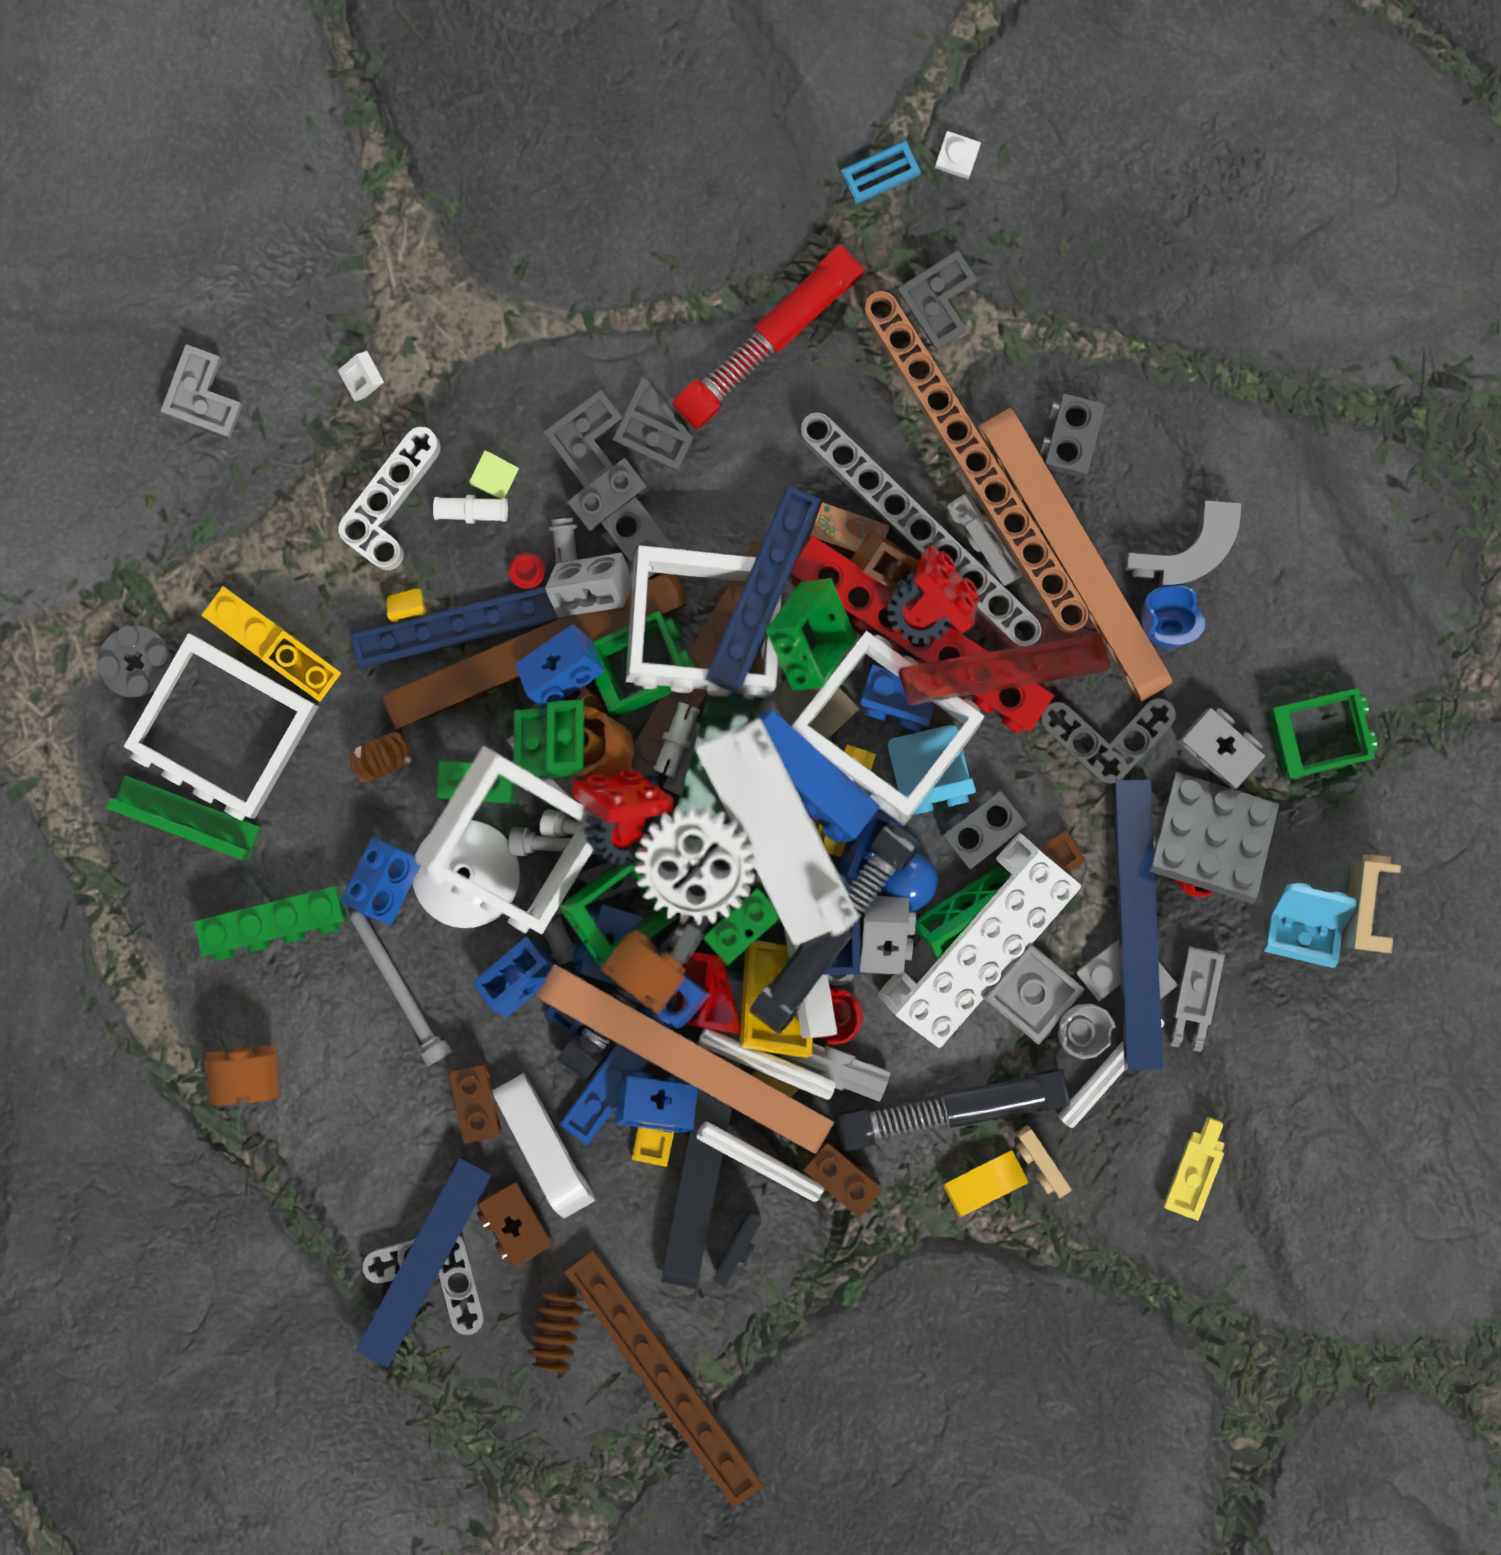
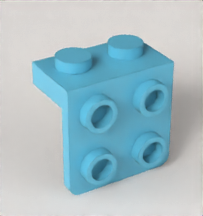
(914, 757)
(1309, 924)

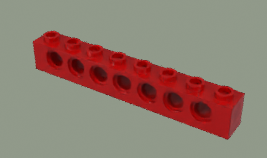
(818, 556)

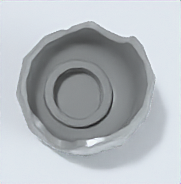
(1085, 1031)

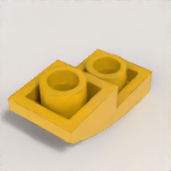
(985, 1183)

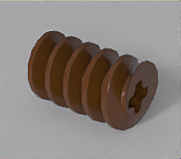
(556, 1331)

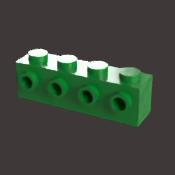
(271, 921)

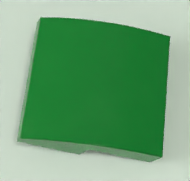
(550, 739)

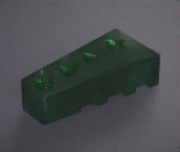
(719, 717)

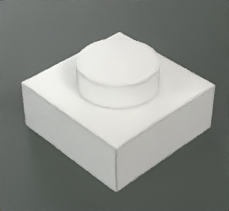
(957, 155)
(360, 376)

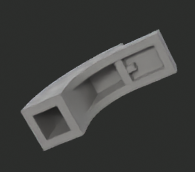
(1214, 539)

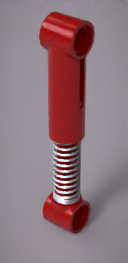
(776, 330)

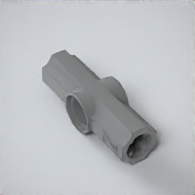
(844, 1070)

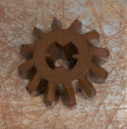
(380, 757)

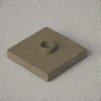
(829, 719)

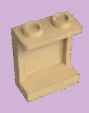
(1363, 888)

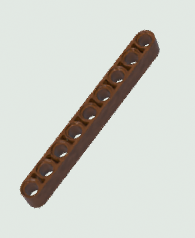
(497, 665)

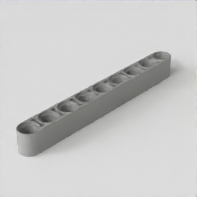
(912, 514)

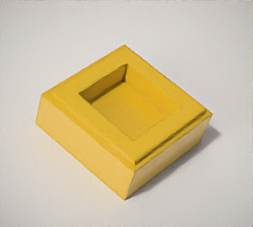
(652, 1146)

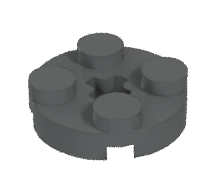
(126, 642)

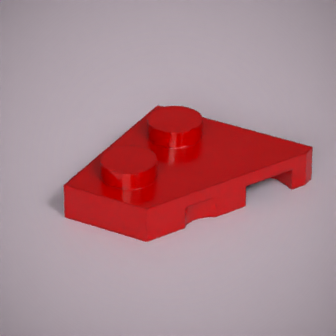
(719, 1009)

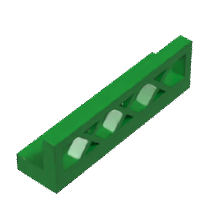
(185, 818)
(957, 920)

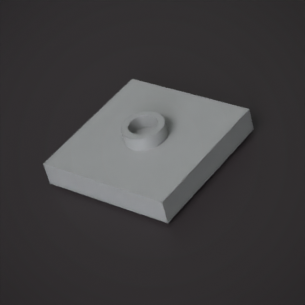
(1033, 993)

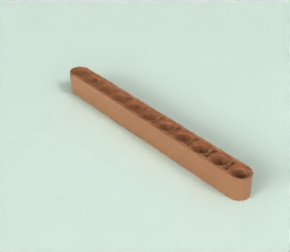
(973, 444)

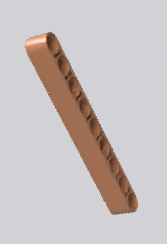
(1075, 554)
(684, 1059)

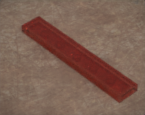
(1003, 669)

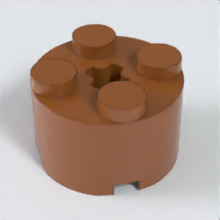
(606, 746)
(644, 972)
(242, 1075)

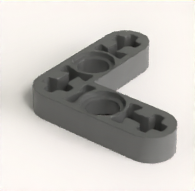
(1116, 748)

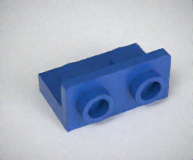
(885, 696)

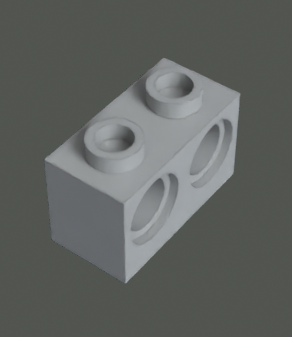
(589, 585)

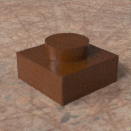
(1063, 851)

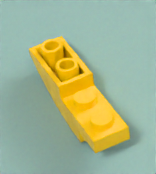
(271, 643)

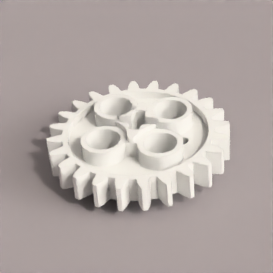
(670, 844)

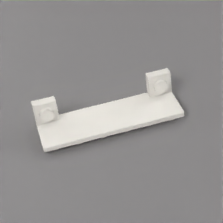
(783, 837)
(986, 945)

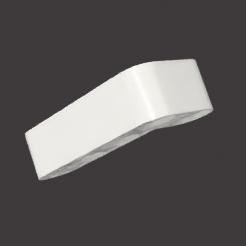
(396, 494)
(543, 1147)

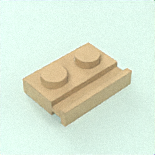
(1032, 1150)

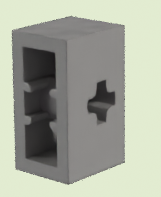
(1229, 767)
(885, 935)

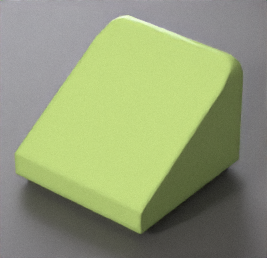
(493, 475)

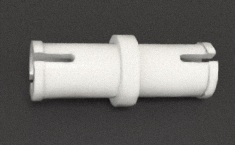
(470, 509)
(676, 740)

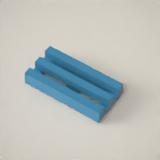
(853, 185)

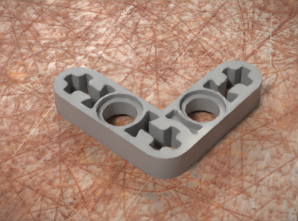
(454, 1311)

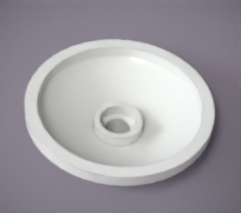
(490, 866)

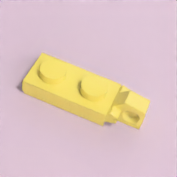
(1196, 1171)

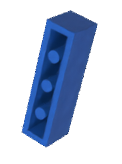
(820, 785)

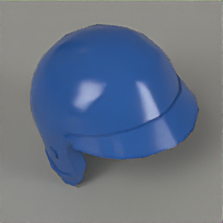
(1172, 616)
(915, 882)

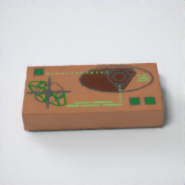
(844, 527)

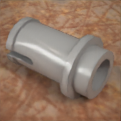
(564, 540)
(559, 941)

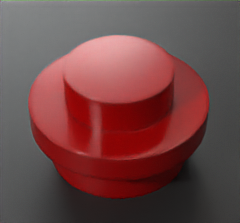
(527, 571)

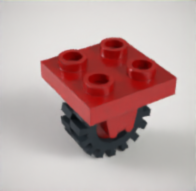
(933, 599)
(622, 812)

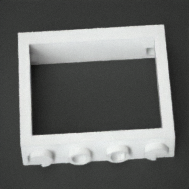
(682, 678)
(204, 788)
(888, 798)
(459, 813)

